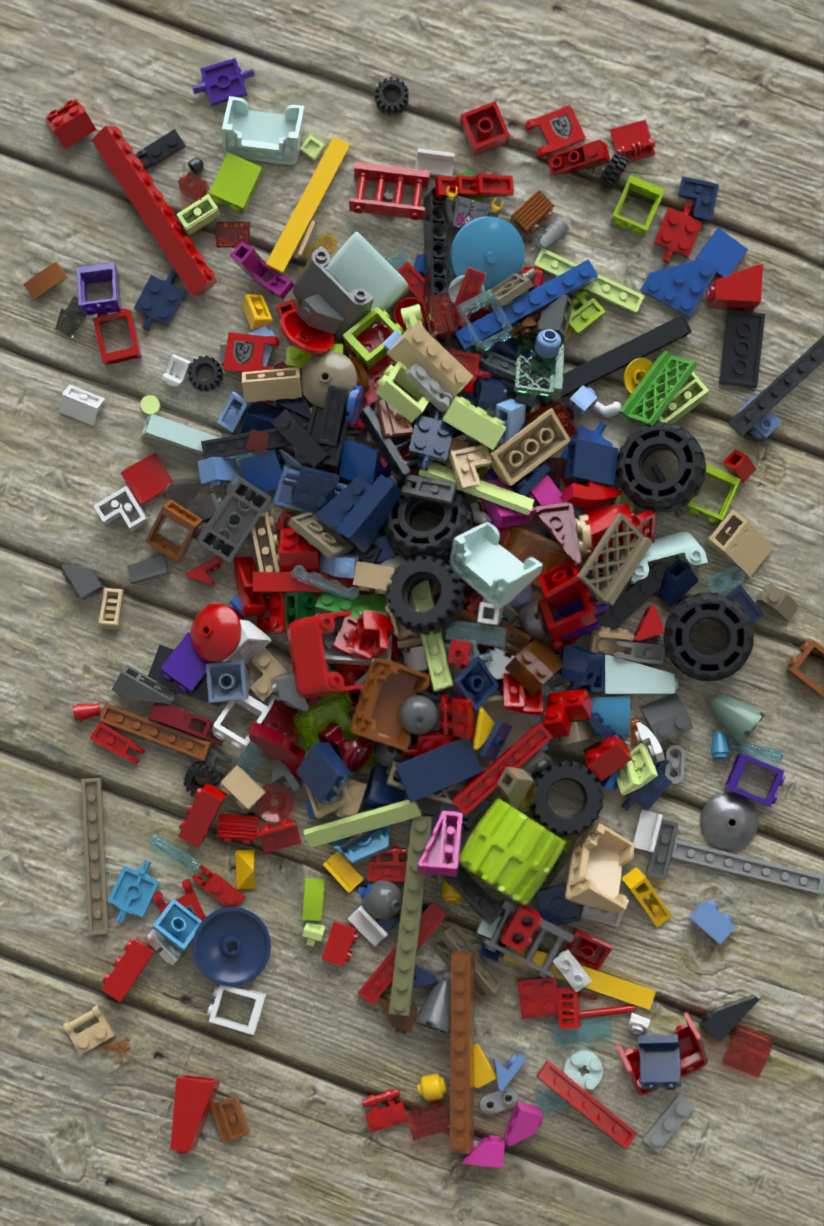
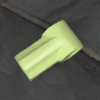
(412, 315)

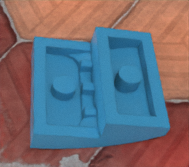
(614, 712)

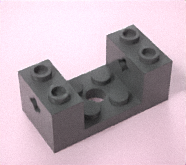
(242, 500)

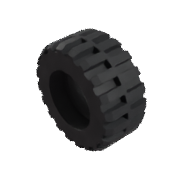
(408, 578)
(591, 805)

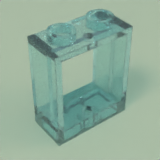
(477, 302)

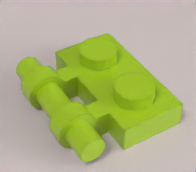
(586, 314)

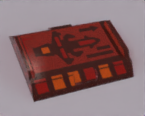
(232, 234)

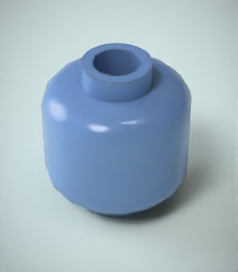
(547, 343)

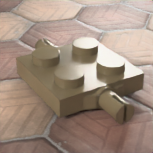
(512, 287)

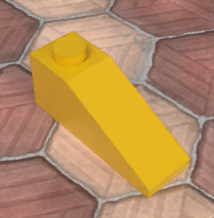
(646, 896)

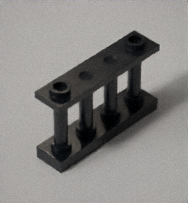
(387, 448)

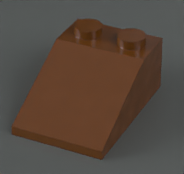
(534, 665)

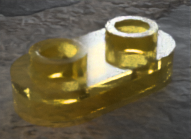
(327, 236)

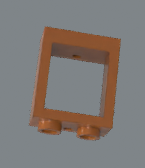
(182, 517)
(795, 662)

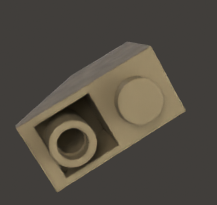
(514, 786)

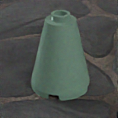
(736, 716)

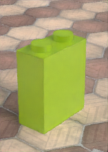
(235, 183)

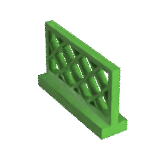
(655, 380)

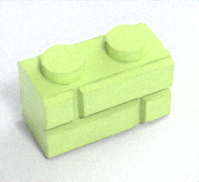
(198, 214)

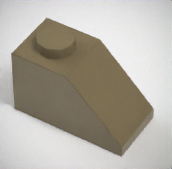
(777, 601)

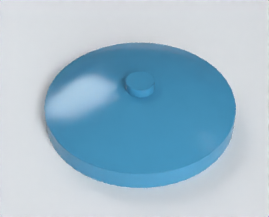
(490, 247)

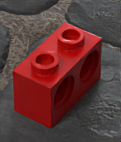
(516, 926)

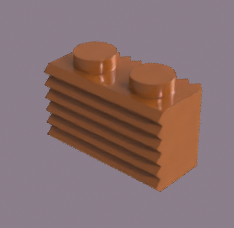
(532, 213)

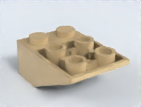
(739, 542)

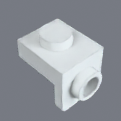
(176, 371)

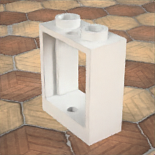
(235, 741)
(251, 1028)

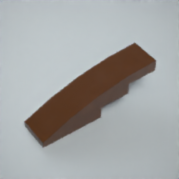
(515, 638)

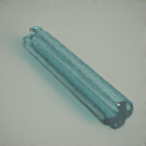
(755, 750)
(174, 852)

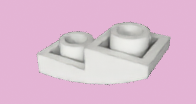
(646, 737)

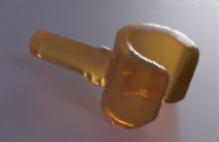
(633, 726)
(117, 1045)

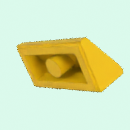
(256, 311)
(482, 1070)

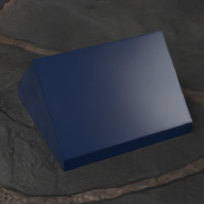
(260, 417)

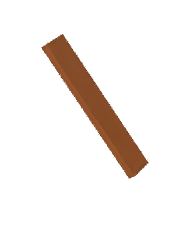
(155, 732)

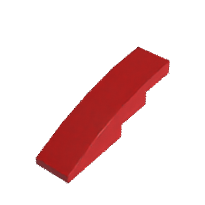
(475, 186)

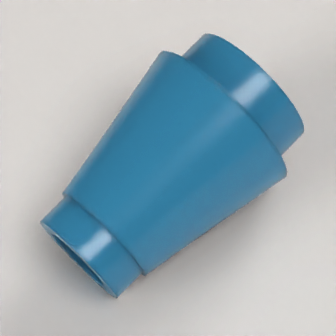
(719, 745)

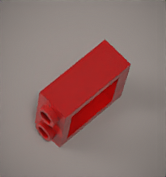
(121, 355)
(573, 622)

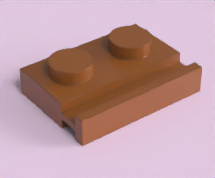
(392, 421)
(230, 1119)

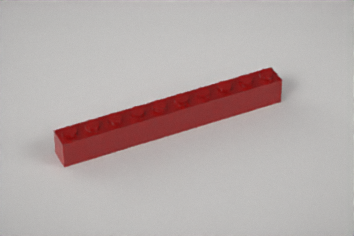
(154, 210)

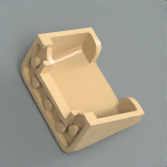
(597, 869)

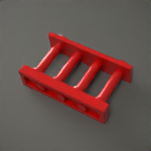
(389, 174)

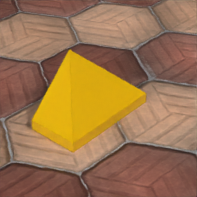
(482, 728)
(245, 869)

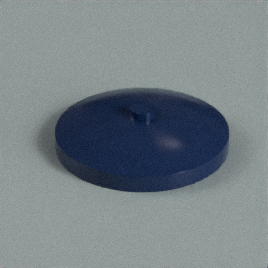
(231, 946)

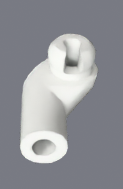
(607, 411)
(479, 517)

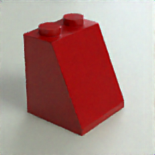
(737, 290)
(600, 520)

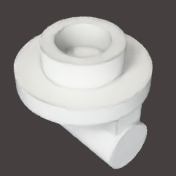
(638, 1024)

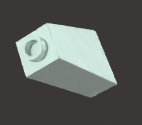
(175, 433)
(634, 678)

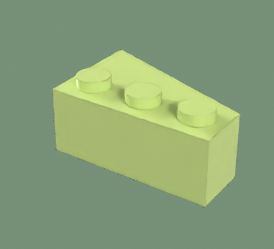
(688, 397)
(474, 422)

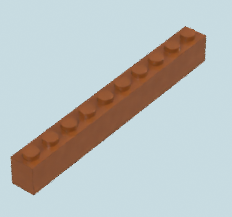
(462, 1052)

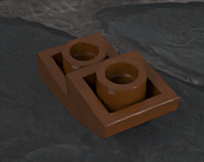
(527, 325)

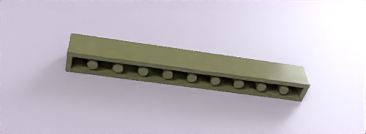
(410, 919)

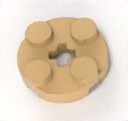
(584, 533)

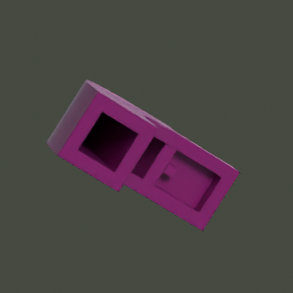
(256, 268)

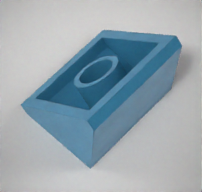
(177, 924)

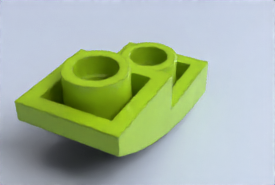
(313, 899)

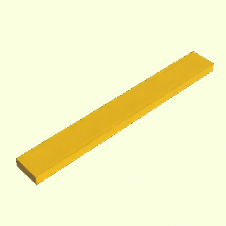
(308, 205)
(600, 981)

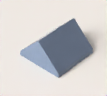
(227, 681)

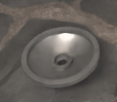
(715, 821)

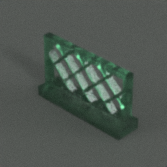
(555, 370)

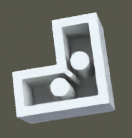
(122, 504)

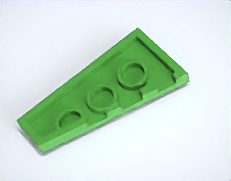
(332, 603)

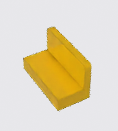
(343, 871)

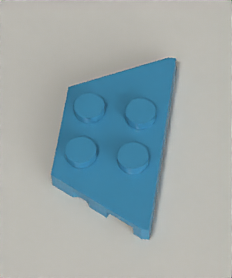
(366, 848)

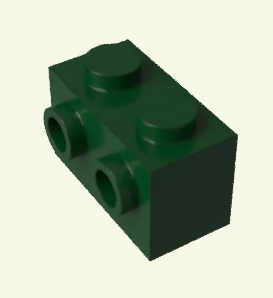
(298, 606)

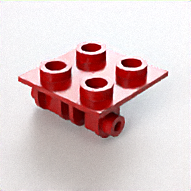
(633, 140)

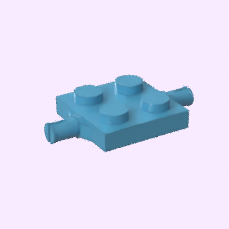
(133, 891)

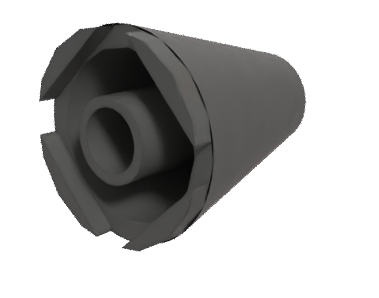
(437, 1008)

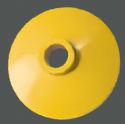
(637, 367)

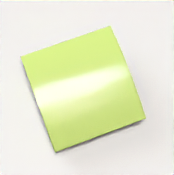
(637, 771)

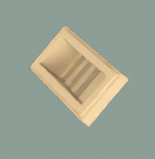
(113, 625)

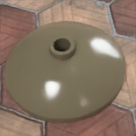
(340, 372)

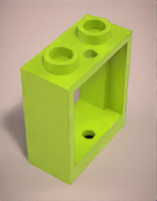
(643, 188)
(376, 355)
(721, 477)

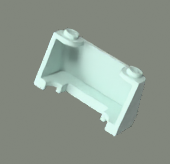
(262, 134)
(363, 267)
(681, 543)
(489, 566)

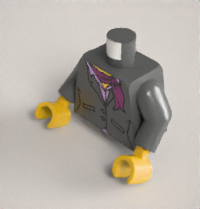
(463, 210)

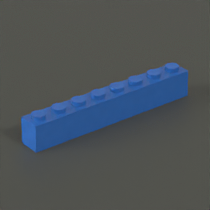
(529, 303)

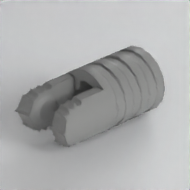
(552, 233)

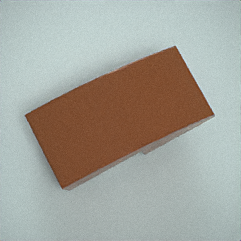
(45, 280)

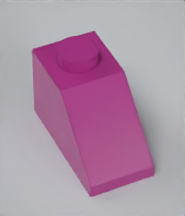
(522, 1123)
(486, 1152)

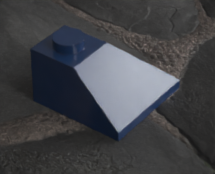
(475, 683)

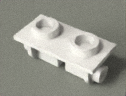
(170, 952)
(572, 970)

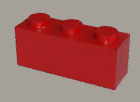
(201, 814)
(127, 969)

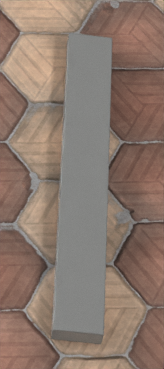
(747, 866)

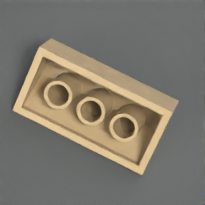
(420, 347)
(529, 448)

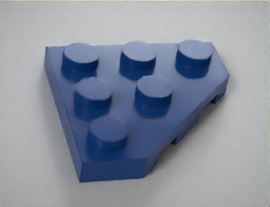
(680, 284)

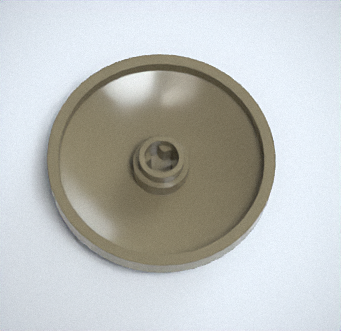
(520, 725)

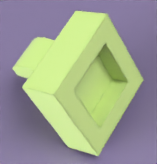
(313, 932)

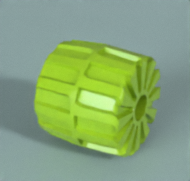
(511, 852)

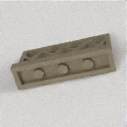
(623, 568)

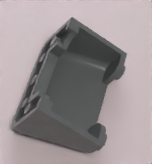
(317, 280)

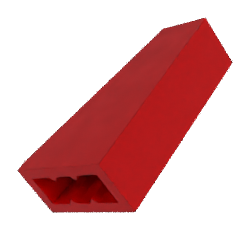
(191, 1108)

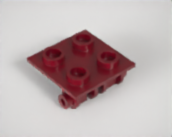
(281, 719)

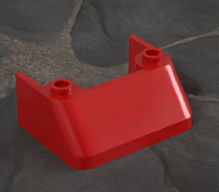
(309, 657)
(691, 1055)

